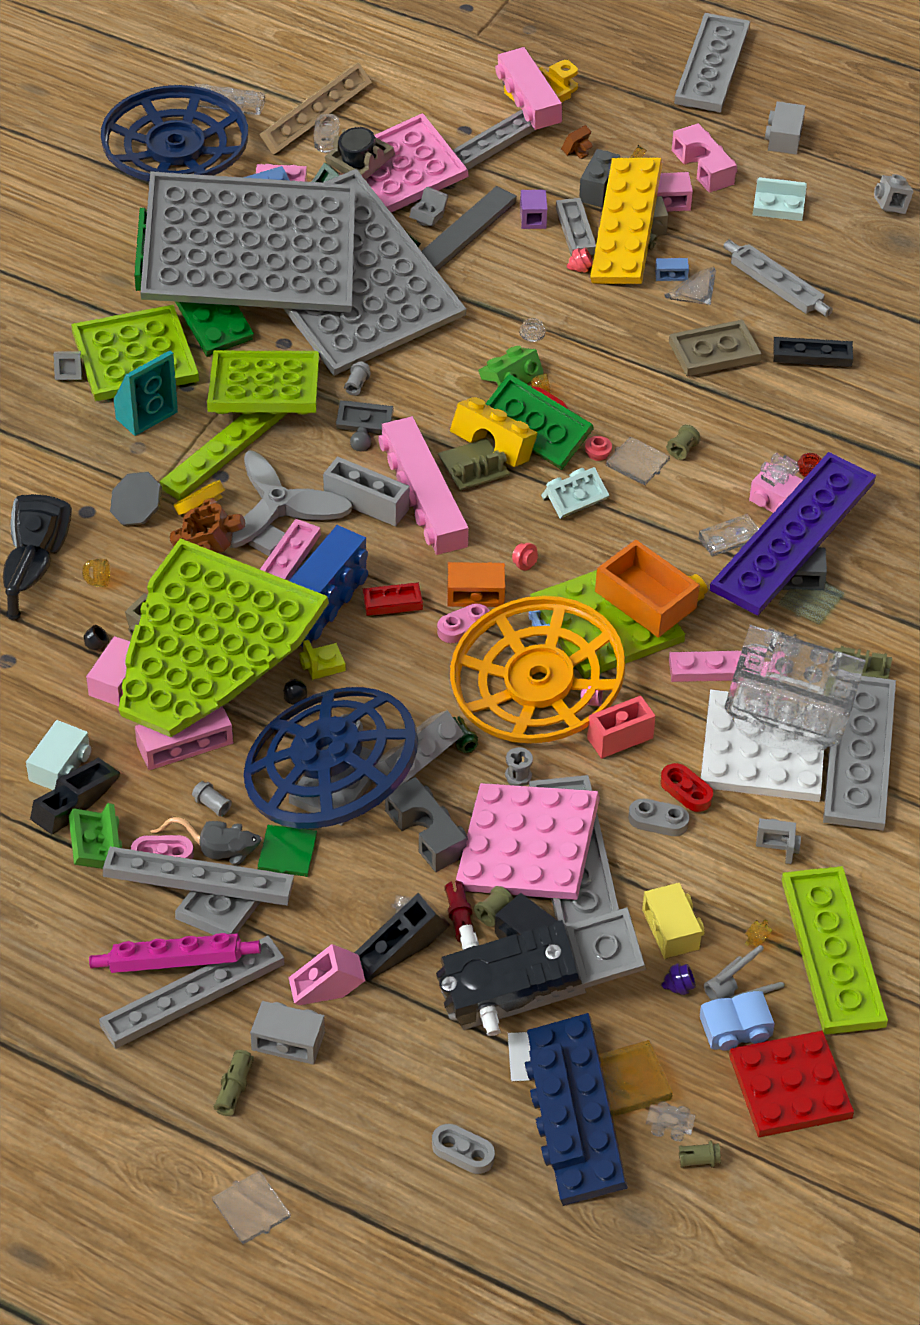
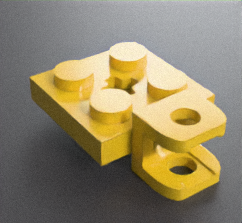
(559, 79)

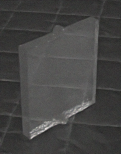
(637, 460)
(251, 1207)

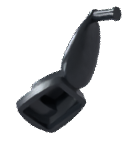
(37, 529)

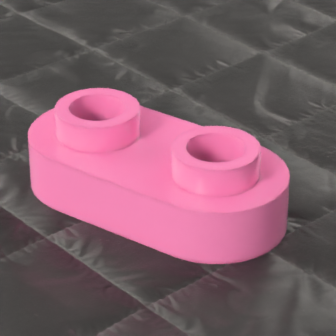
(455, 624)
(165, 845)

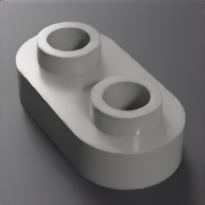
(658, 818)
(464, 1148)

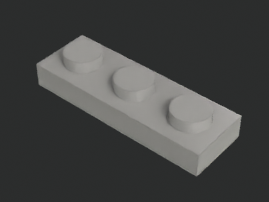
(575, 225)

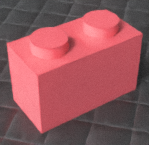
(621, 726)

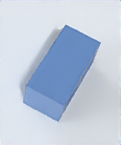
(671, 269)

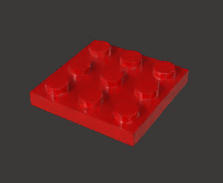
(791, 1084)

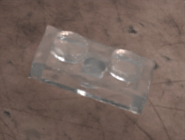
(728, 535)

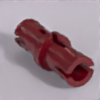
(459, 909)

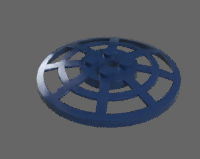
(162, 137)
(343, 751)

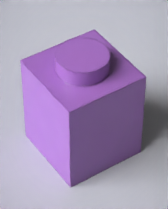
(533, 209)

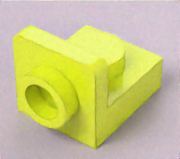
(322, 660)

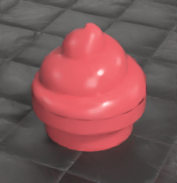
(580, 260)

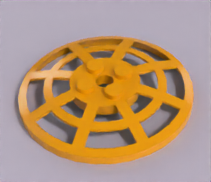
(535, 659)

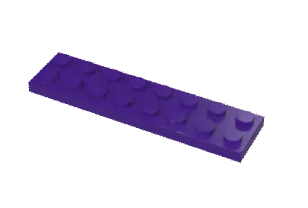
(792, 533)

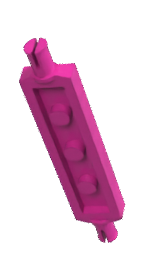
(175, 953)

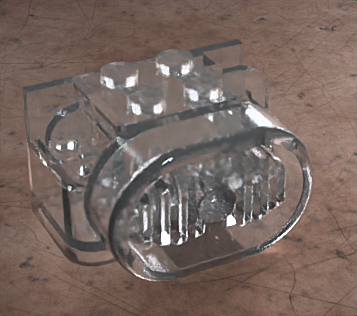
(792, 692)

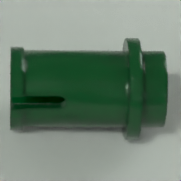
(469, 740)

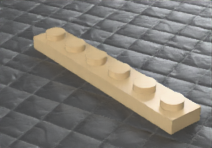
(321, 102)

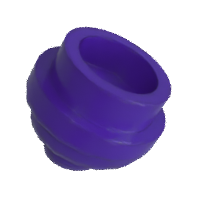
(679, 979)

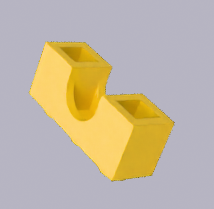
(512, 437)

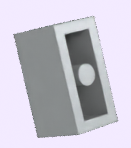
(785, 127)
(287, 1032)

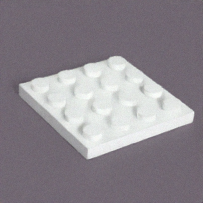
(749, 767)

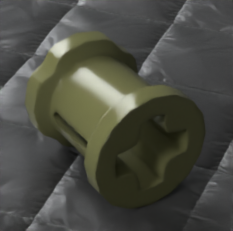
(683, 442)
(492, 905)

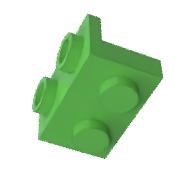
(518, 362)
(93, 835)

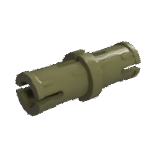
(233, 1082)

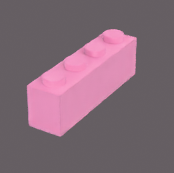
(529, 88)

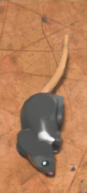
(219, 841)

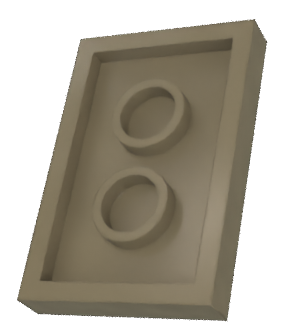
(714, 347)

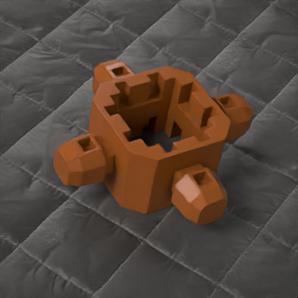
(213, 516)

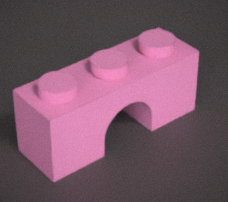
(715, 167)

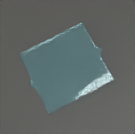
(812, 603)

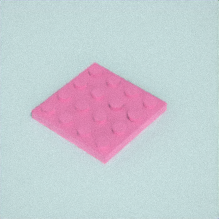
(419, 162)
(528, 840)

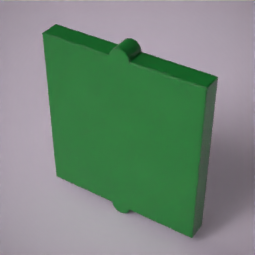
(287, 850)

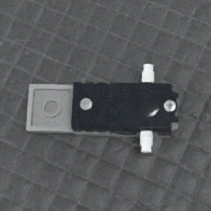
(535, 967)

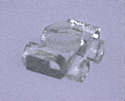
(779, 470)
(671, 1118)

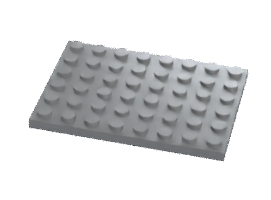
(249, 242)
(393, 290)

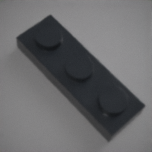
(813, 351)

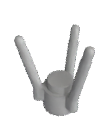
(724, 984)

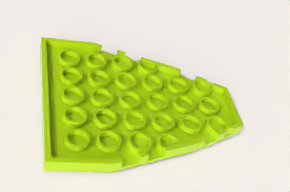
(209, 636)

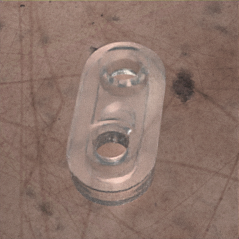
(325, 129)

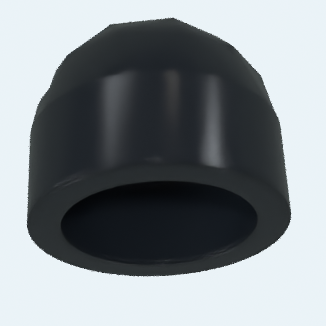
(95, 638)
(294, 691)

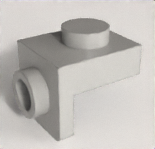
(430, 208)
(778, 835)

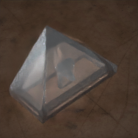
(696, 288)

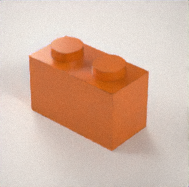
(475, 584)

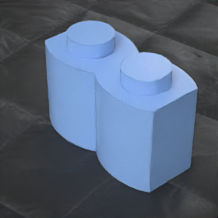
(737, 1020)

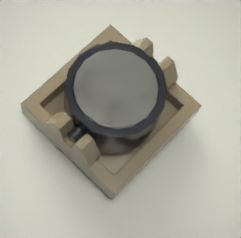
(359, 150)

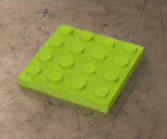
(127, 341)
(263, 382)
(635, 639)

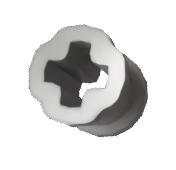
(515, 764)

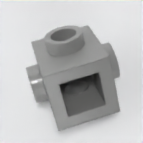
(893, 193)

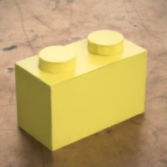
(672, 920)

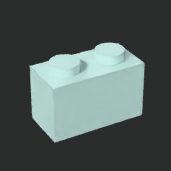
(58, 754)

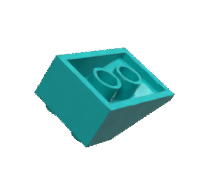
(147, 395)

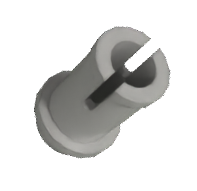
(359, 373)
(211, 798)

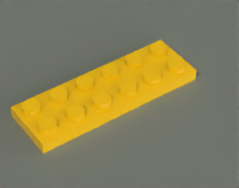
(626, 221)

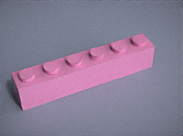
(428, 492)

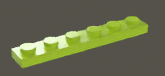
(217, 453)

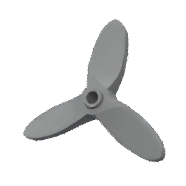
(279, 501)

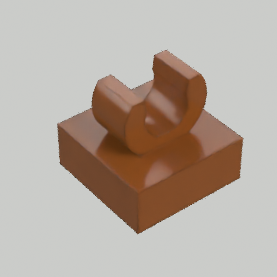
(578, 142)

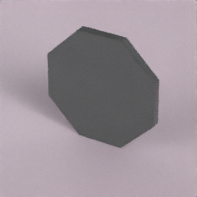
(136, 498)

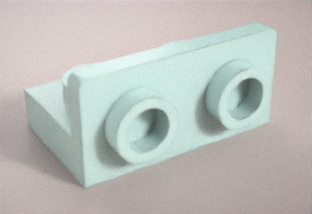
(779, 199)
(576, 492)

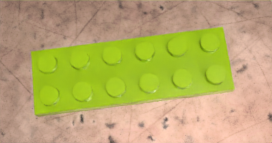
(834, 950)

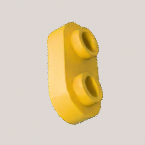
(197, 498)

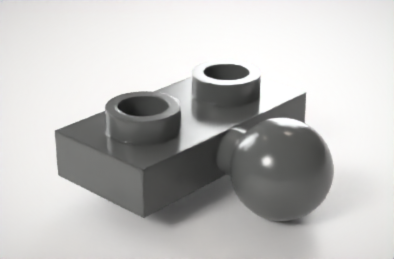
(364, 419)

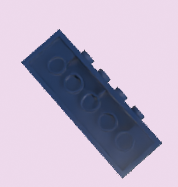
(574, 1110)

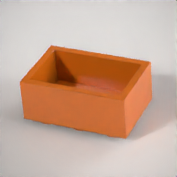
(647, 588)

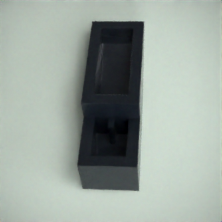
(73, 791)

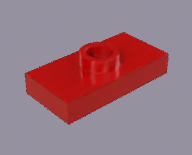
(392, 599)

